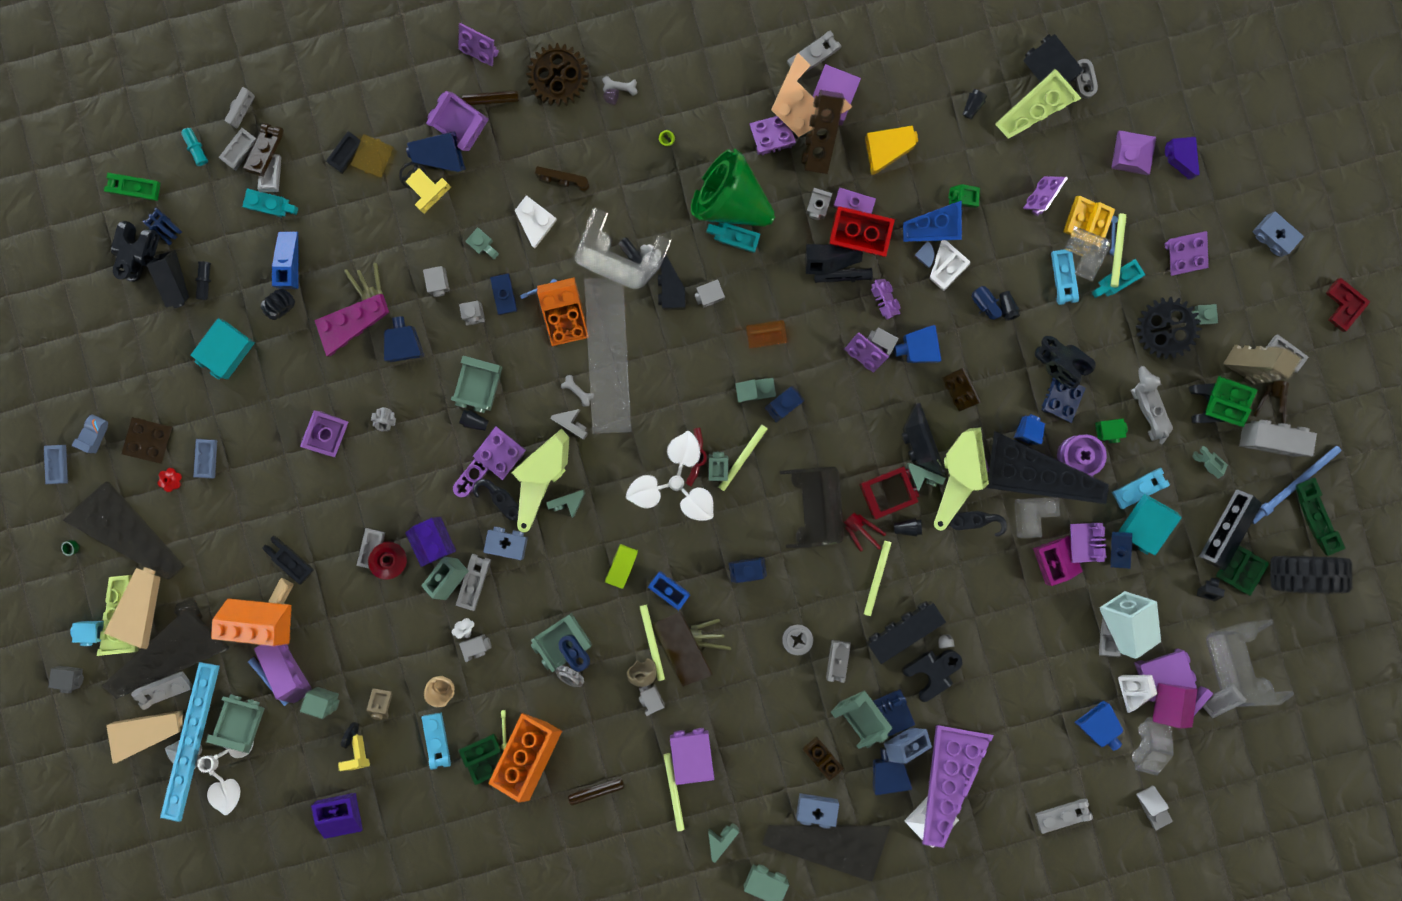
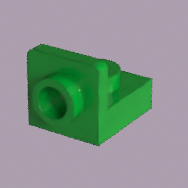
(966, 193)

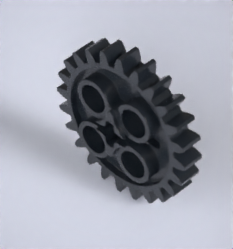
(1171, 344)

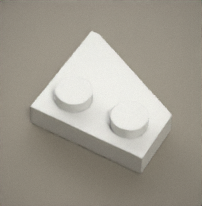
(534, 220)
(947, 265)
(1136, 690)

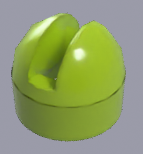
(663, 140)

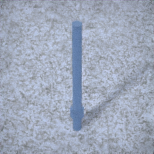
(1267, 508)

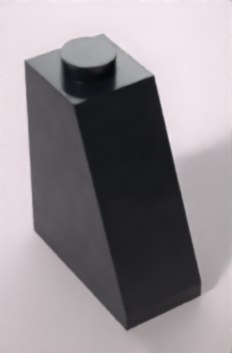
(169, 279)

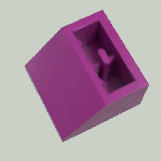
(1056, 561)

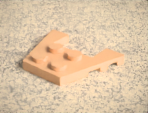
(795, 103)

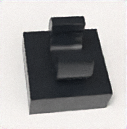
(1211, 591)

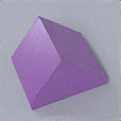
(324, 433)

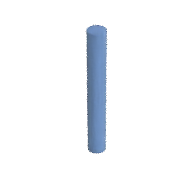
(259, 670)

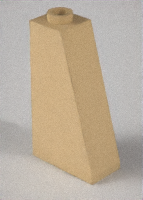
(136, 609)
(137, 734)

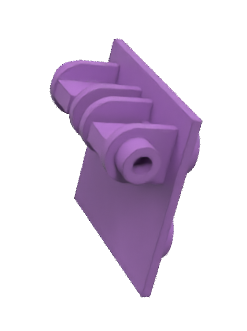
(476, 45)
(771, 134)
(1044, 194)
(1188, 253)
(884, 289)
(866, 352)
(499, 453)
(1087, 542)

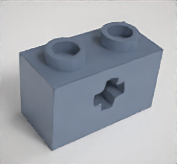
(1275, 225)
(494, 543)
(907, 745)
(809, 803)

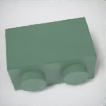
(444, 578)
(320, 702)
(766, 884)

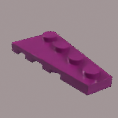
(349, 322)

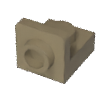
(379, 704)

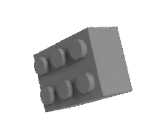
(1278, 438)

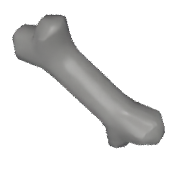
(630, 87)
(569, 383)

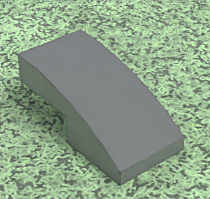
(1107, 644)

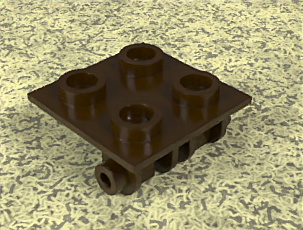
(961, 389)
(146, 440)

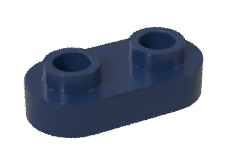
(573, 653)

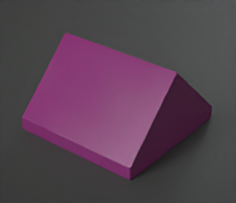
(1175, 705)

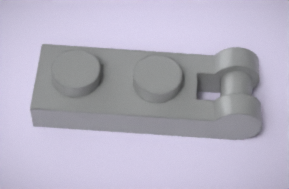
(816, 51)
(473, 583)
(161, 690)
(1063, 816)

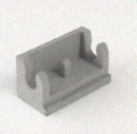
(838, 661)

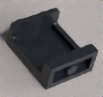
(1052, 56)

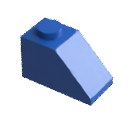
(1030, 430)

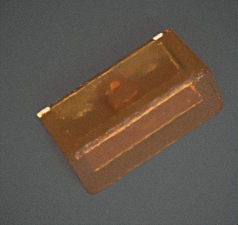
(766, 334)

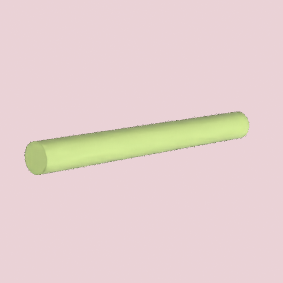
(1118, 250)
(742, 458)
(877, 578)
(652, 642)
(674, 792)

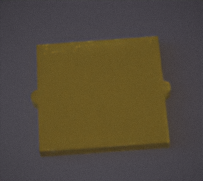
(372, 156)

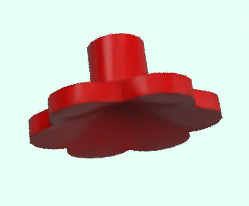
(169, 480)

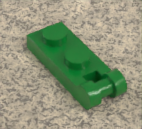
(132, 186)

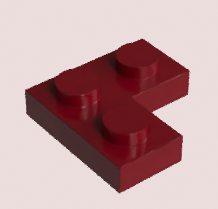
(1350, 302)

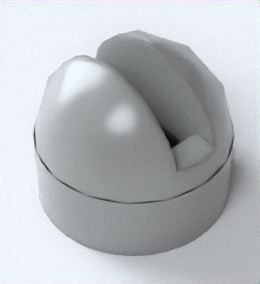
(946, 641)

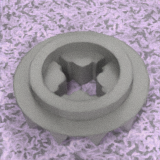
(799, 648)
(569, 676)

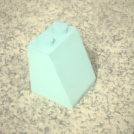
(1132, 623)

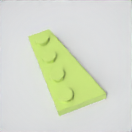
(1045, 99)
(115, 591)

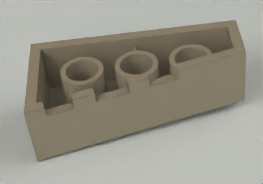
(1262, 364)

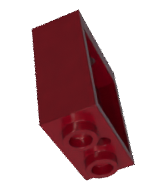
(870, 498)

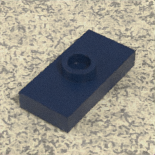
(503, 294)
(1121, 550)

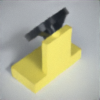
(423, 186)
(358, 748)

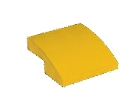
(1089, 217)

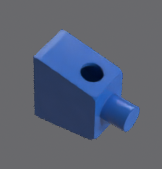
(920, 346)
(1101, 726)

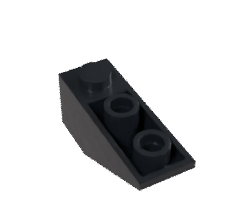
(829, 258)
(672, 288)

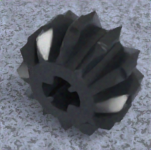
(277, 304)

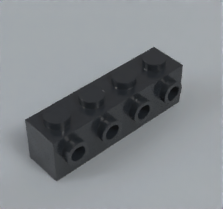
(1230, 529)
(905, 632)

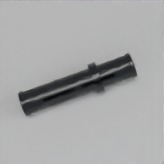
(845, 275)

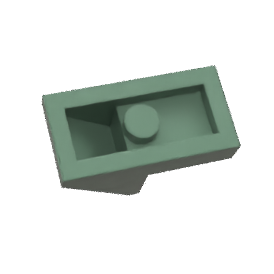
(755, 389)
(919, 474)
(572, 500)
(720, 844)

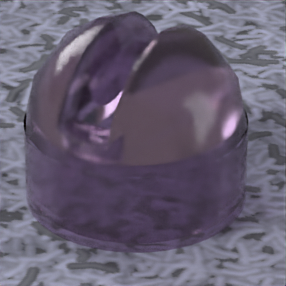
(611, 96)

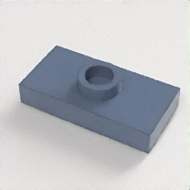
(205, 458)
(55, 464)

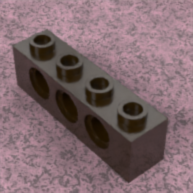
(820, 162)

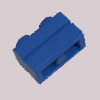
(669, 590)

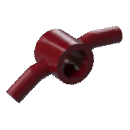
(695, 469)

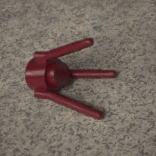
(855, 523)

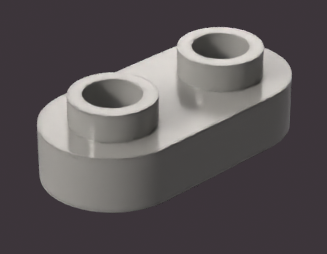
(1086, 79)

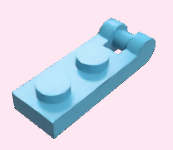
(1065, 276)
(1135, 490)
(436, 740)

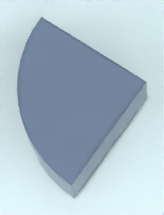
(926, 254)

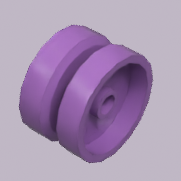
(1091, 448)

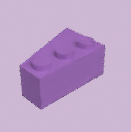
(282, 672)

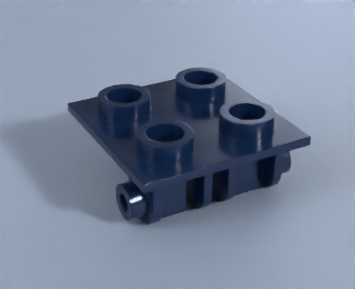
(1062, 400)
(895, 711)

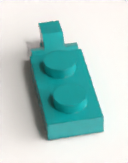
(268, 203)
(734, 236)
(1128, 274)

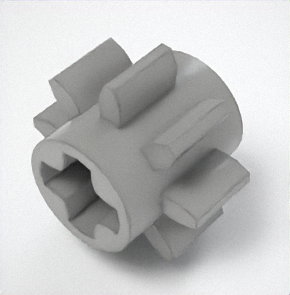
(383, 419)

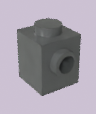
(65, 678)

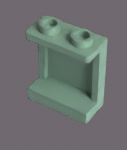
(477, 384)
(548, 641)
(864, 719)
(237, 724)

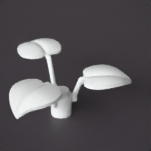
(697, 504)
(222, 794)

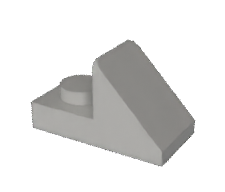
(566, 420)
(1154, 807)

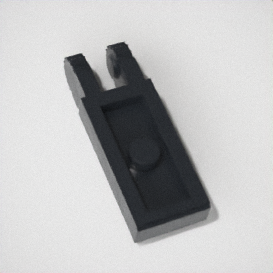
(289, 561)

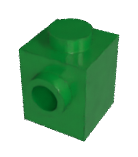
(1111, 430)

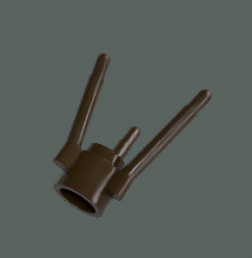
(1279, 390)

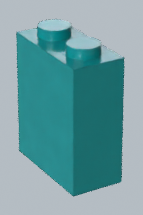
(222, 349)
(1150, 524)

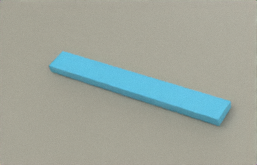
(190, 741)

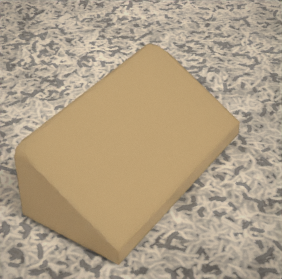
(281, 591)

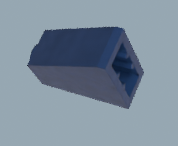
(437, 151)

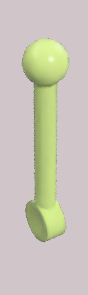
(503, 716)

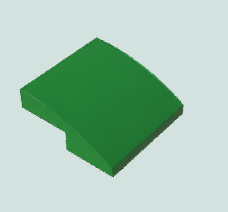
(1231, 401)

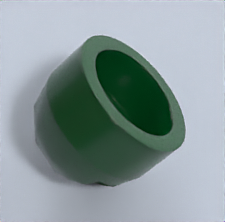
(65, 547)

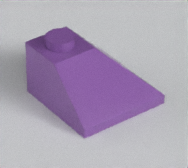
(1133, 152)

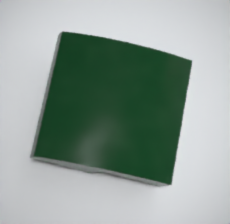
(1243, 571)
(482, 758)

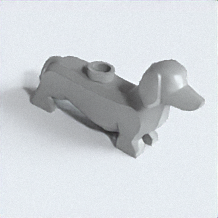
(1152, 405)

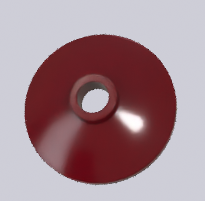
(394, 565)

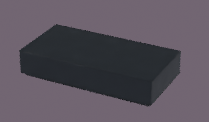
(344, 152)

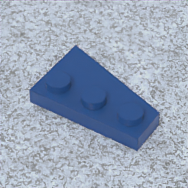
(936, 225)

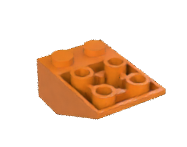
(562, 311)

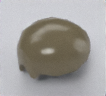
(642, 673)

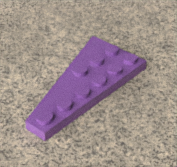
(953, 770)

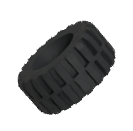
(1311, 574)

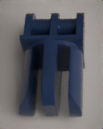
(161, 225)
(986, 302)

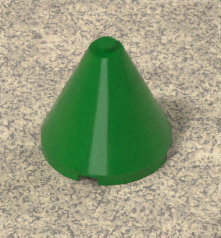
(732, 194)

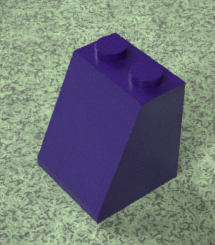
(430, 541)

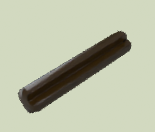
(491, 98)
(596, 791)

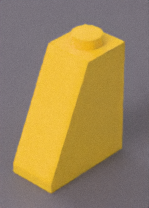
(888, 146)

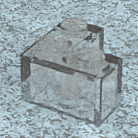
(1090, 248)
(1029, 514)
(1155, 747)

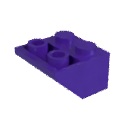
(337, 815)

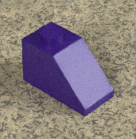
(1183, 156)

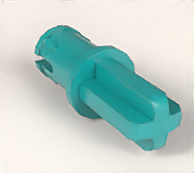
(194, 147)

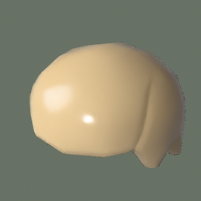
(439, 691)

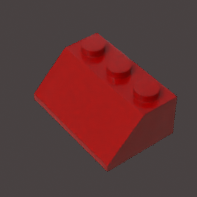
(861, 231)

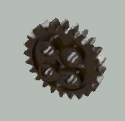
(544, 63)

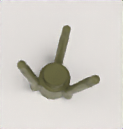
(368, 292)
(697, 634)

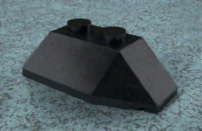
(921, 442)

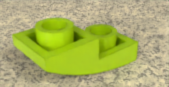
(621, 566)

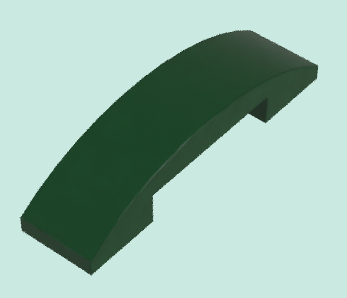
(1317, 517)

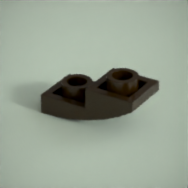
(823, 758)

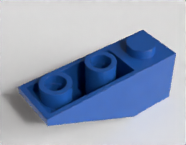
(285, 261)

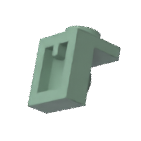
(718, 467)

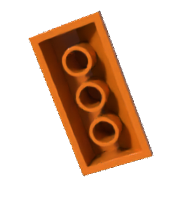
(252, 622)
(525, 757)

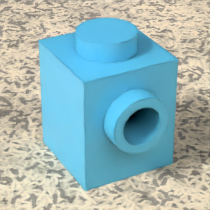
(86, 632)

